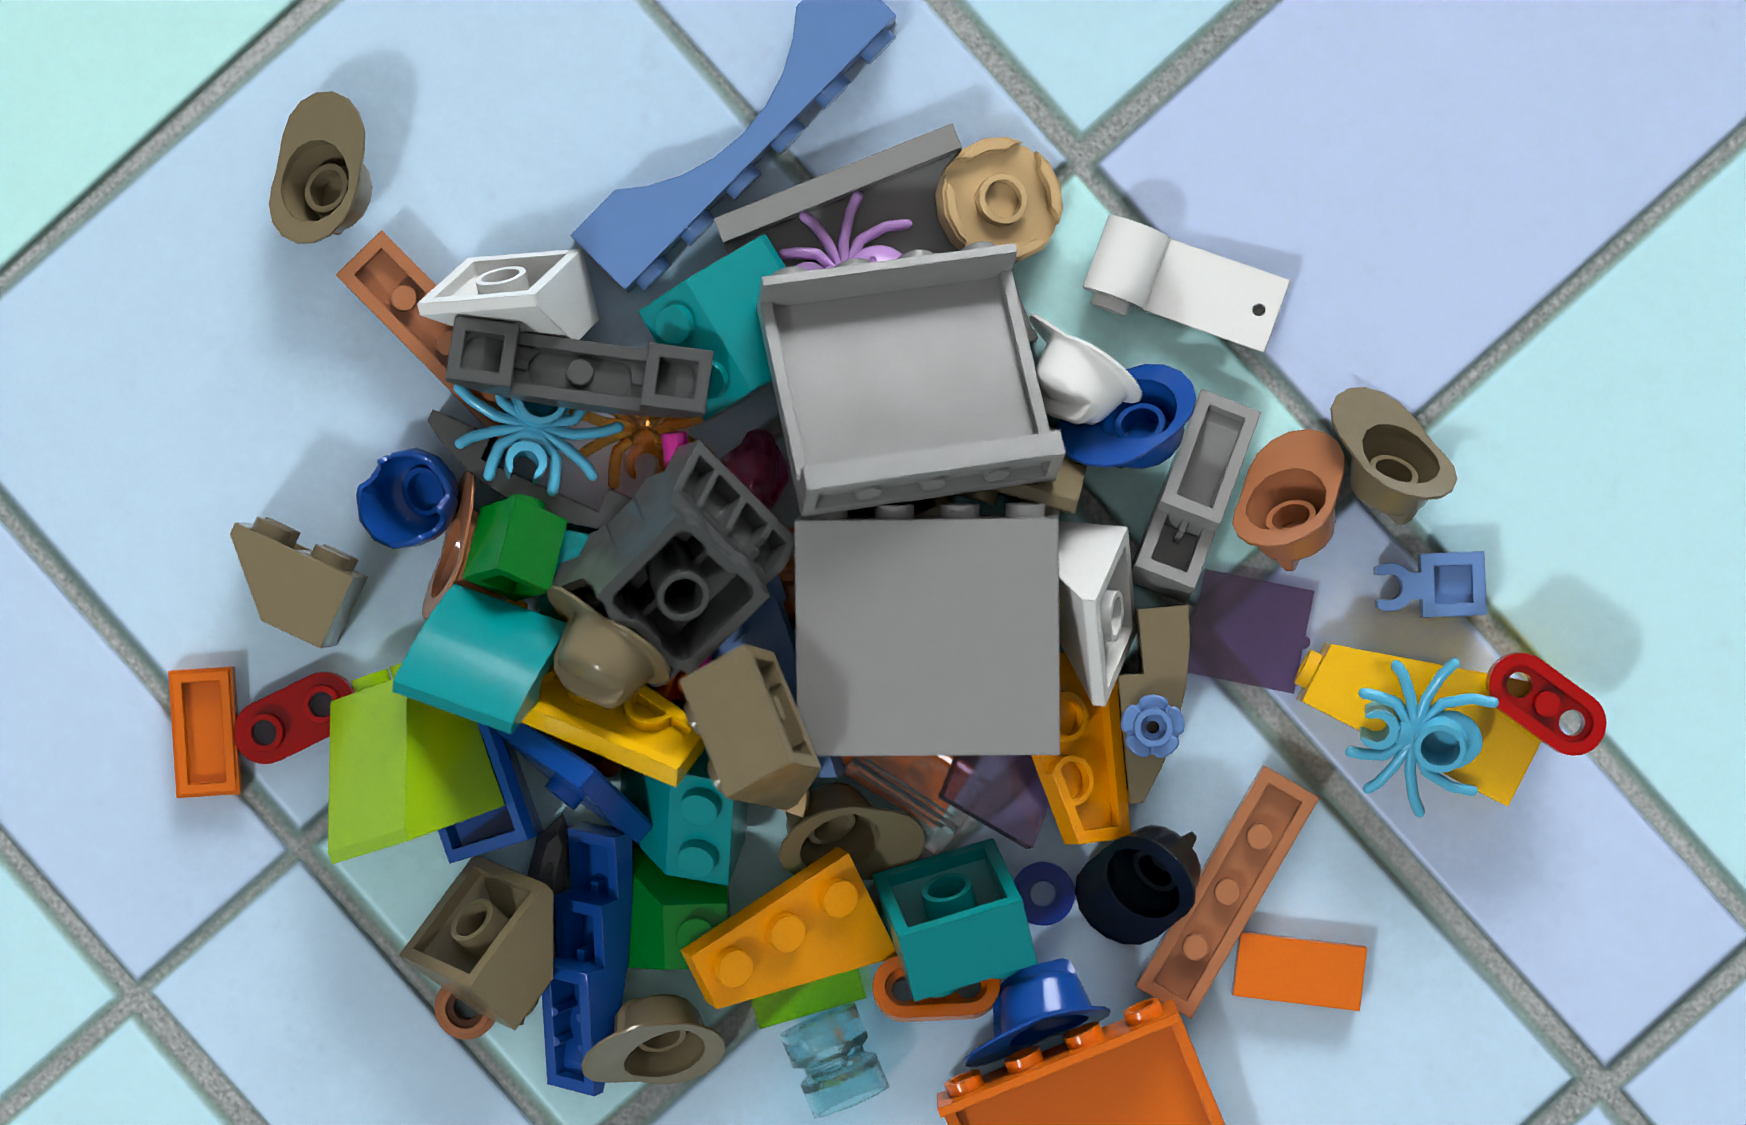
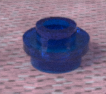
(1064, 892)

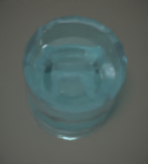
(834, 1060)

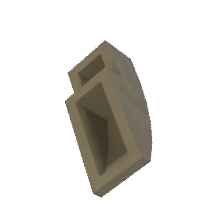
(1163, 668)

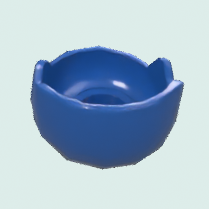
(408, 499)

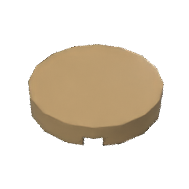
(999, 196)

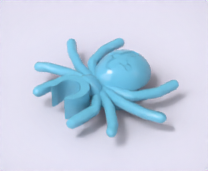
(532, 433)
(1421, 734)

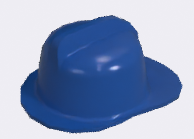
(1139, 432)
(1034, 1007)

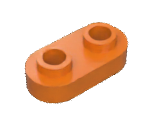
(929, 1009)

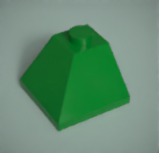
(670, 914)

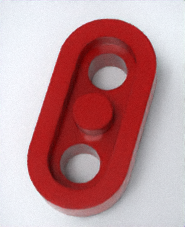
(1545, 702)
(291, 715)

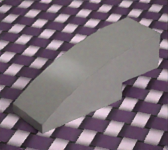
(1194, 496)

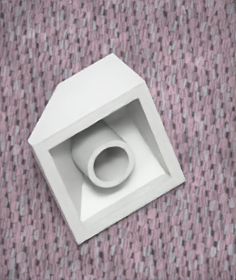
(537, 290)
(1095, 603)

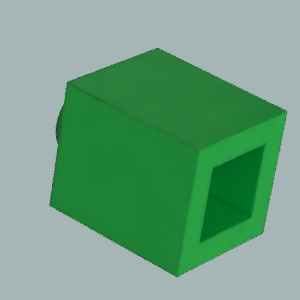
(515, 547)

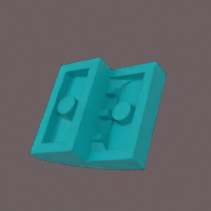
(480, 658)

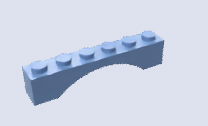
(643, 224)

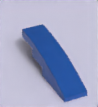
(591, 953)

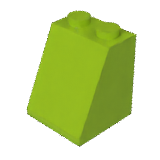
(400, 769)

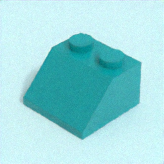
(720, 315)
(694, 824)
(955, 919)

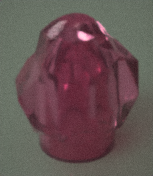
(759, 466)

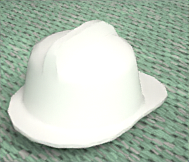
(1080, 379)

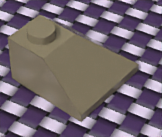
(489, 941)

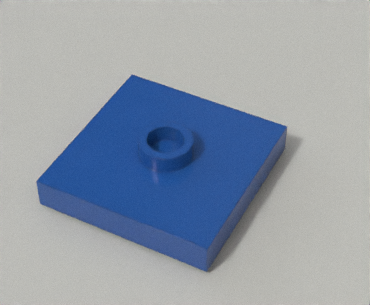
(577, 781)

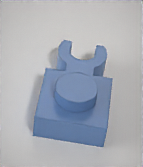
(1444, 584)

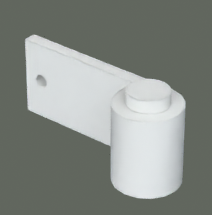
(1183, 284)

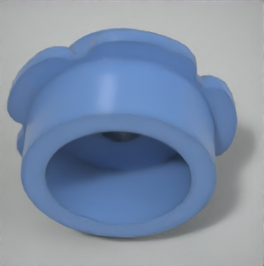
(1149, 709)

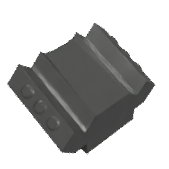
(682, 559)

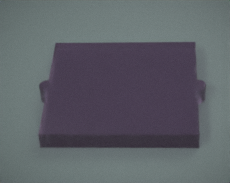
(1249, 631)
(999, 793)

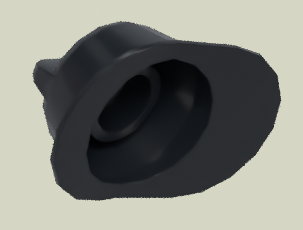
(1139, 884)

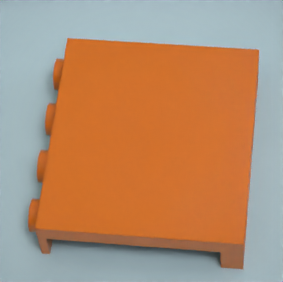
(1108, 1075)

